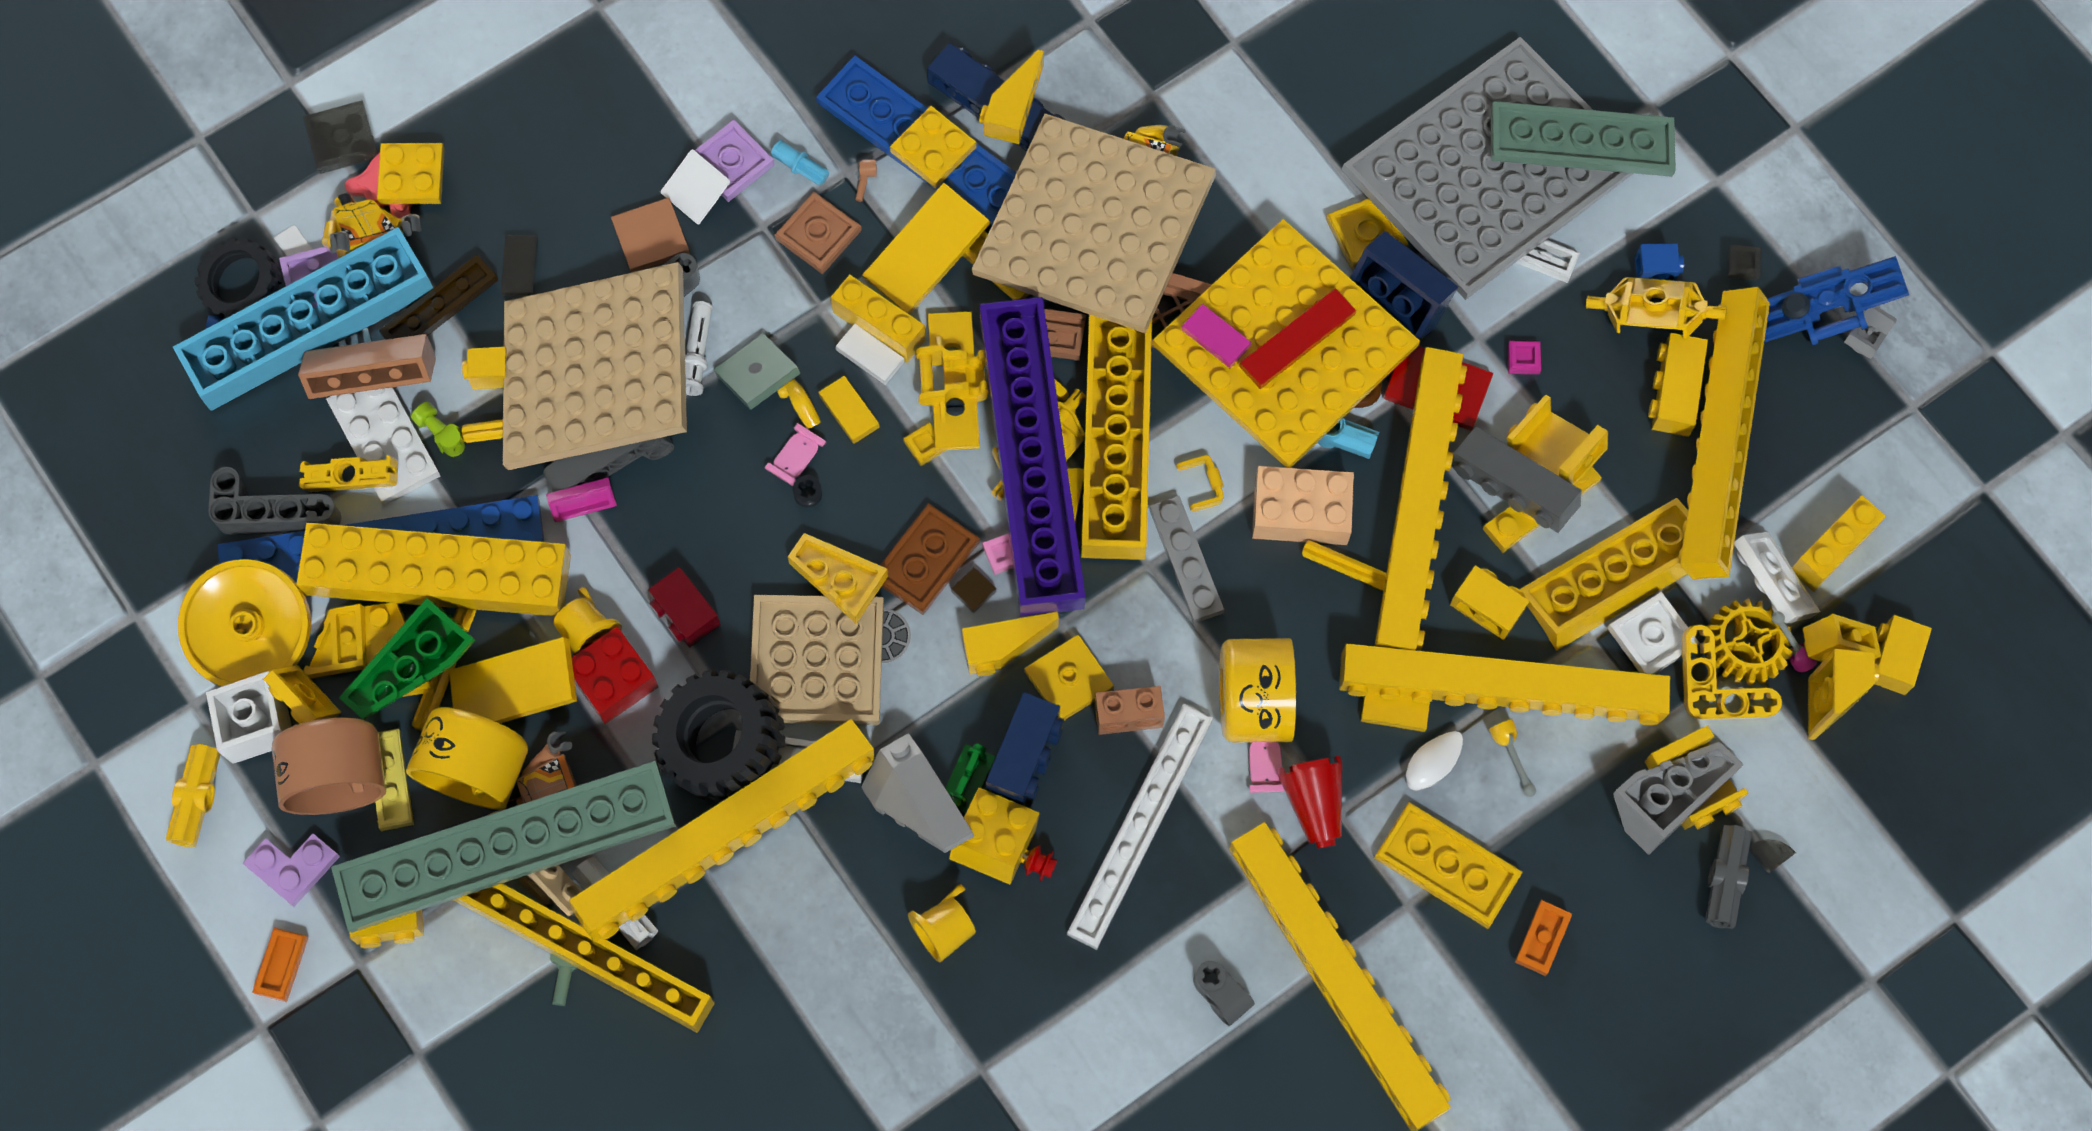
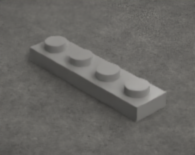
(1186, 559)

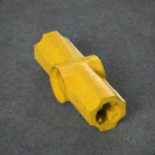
(193, 795)

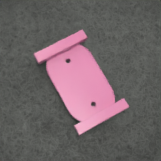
(795, 455)
(1263, 767)

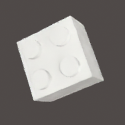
(246, 718)

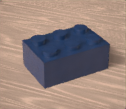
(1403, 284)
(1025, 750)

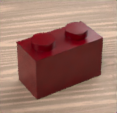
(683, 607)

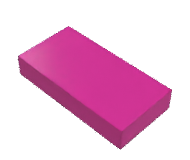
(1216, 336)
(581, 500)

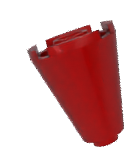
(1316, 798)

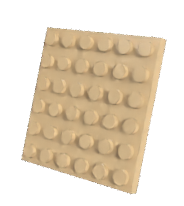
(1094, 222)
(594, 366)

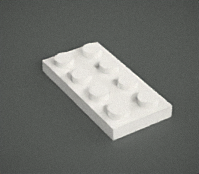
(380, 427)

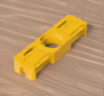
(367, 474)

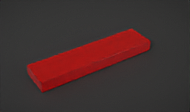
(1297, 338)

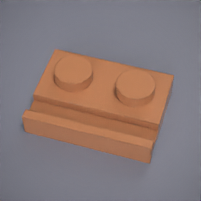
(1065, 333)

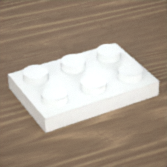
(1775, 577)

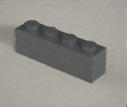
(1516, 480)

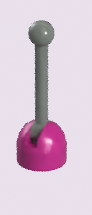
(1799, 655)

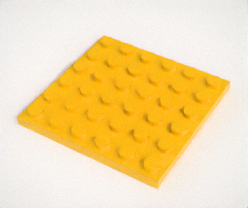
(1259, 299)

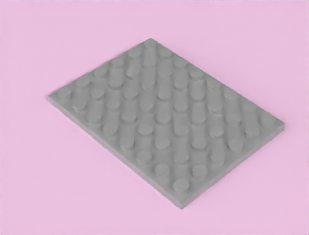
(1449, 196)

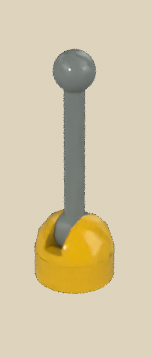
(1505, 735)

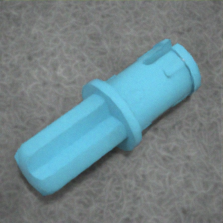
(799, 163)

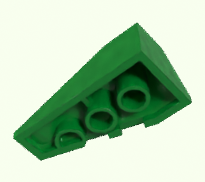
(415, 654)

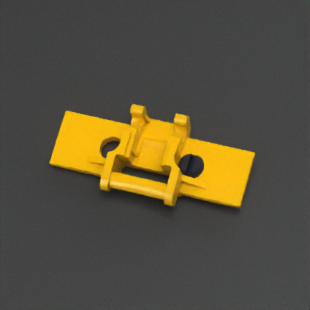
(964, 380)

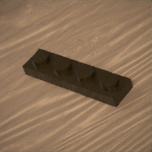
(442, 301)

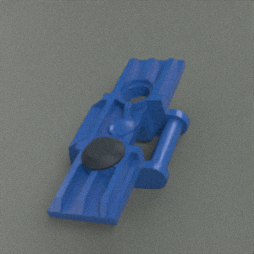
(1831, 289)

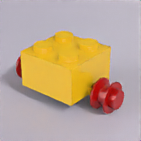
(1001, 839)

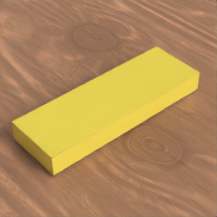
(395, 806)

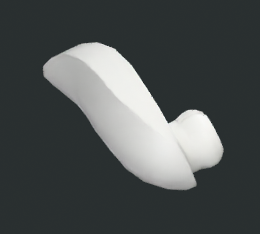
(1434, 760)

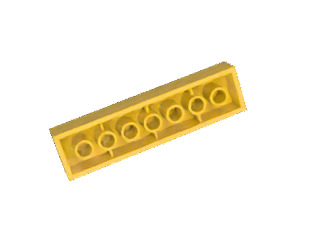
(1116, 441)
(434, 566)

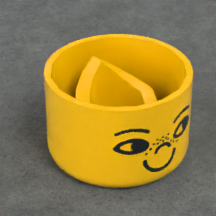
(1257, 690)
(468, 757)

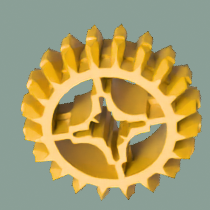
(1754, 665)

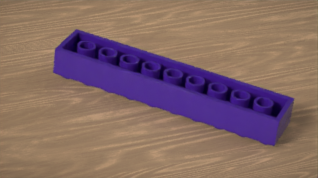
(1032, 457)

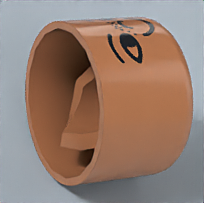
(328, 766)

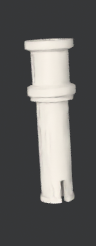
(694, 357)

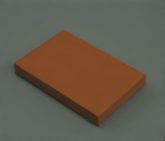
(927, 558)

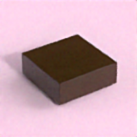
(973, 590)

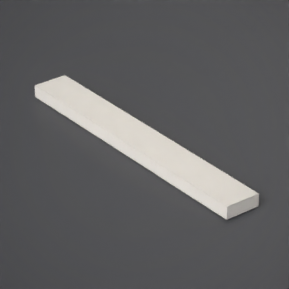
(1139, 827)

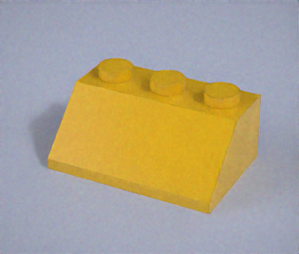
(1838, 686)

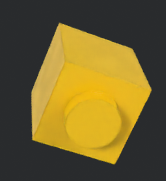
(485, 367)

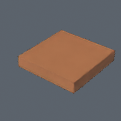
(818, 232)
(649, 235)

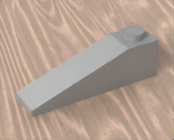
(913, 795)
(1663, 797)

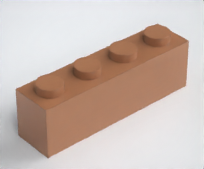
(367, 366)

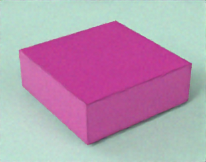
(1524, 357)

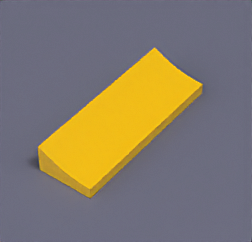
(1609, 576)

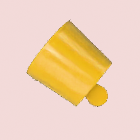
(582, 622)
(943, 926)

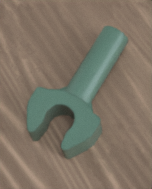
(563, 980)

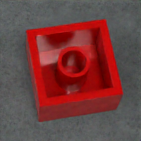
(612, 675)

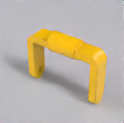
(1214, 479)

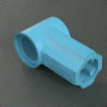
(1351, 438)

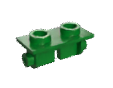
(969, 775)

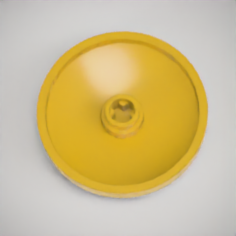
(243, 621)

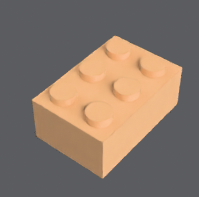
(1303, 505)

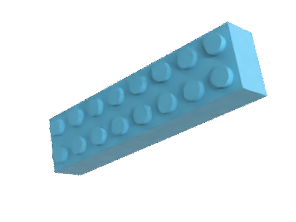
(282, 326)

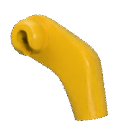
(800, 402)

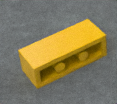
(878, 317)
(1678, 384)
(1838, 543)

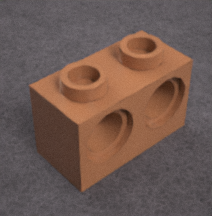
(1129, 710)

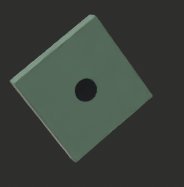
(756, 371)

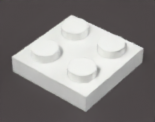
(1651, 634)

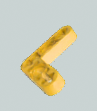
(1708, 686)

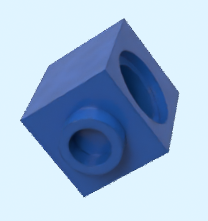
(1658, 262)

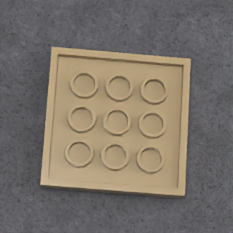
(818, 659)

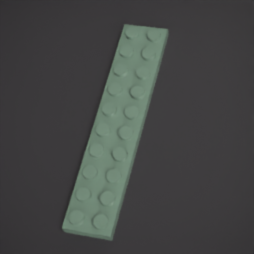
(503, 846)

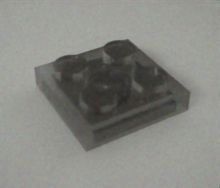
(340, 137)

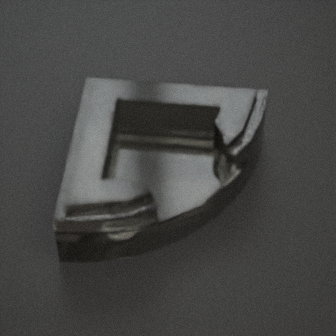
(1771, 853)

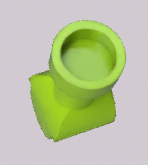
(446, 437)

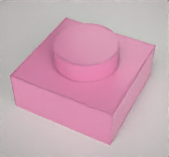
(999, 554)

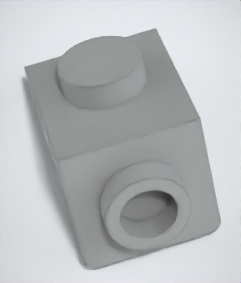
(1869, 339)

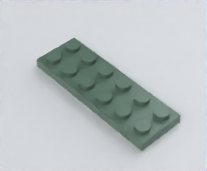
(1582, 139)

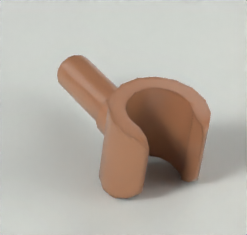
(867, 168)

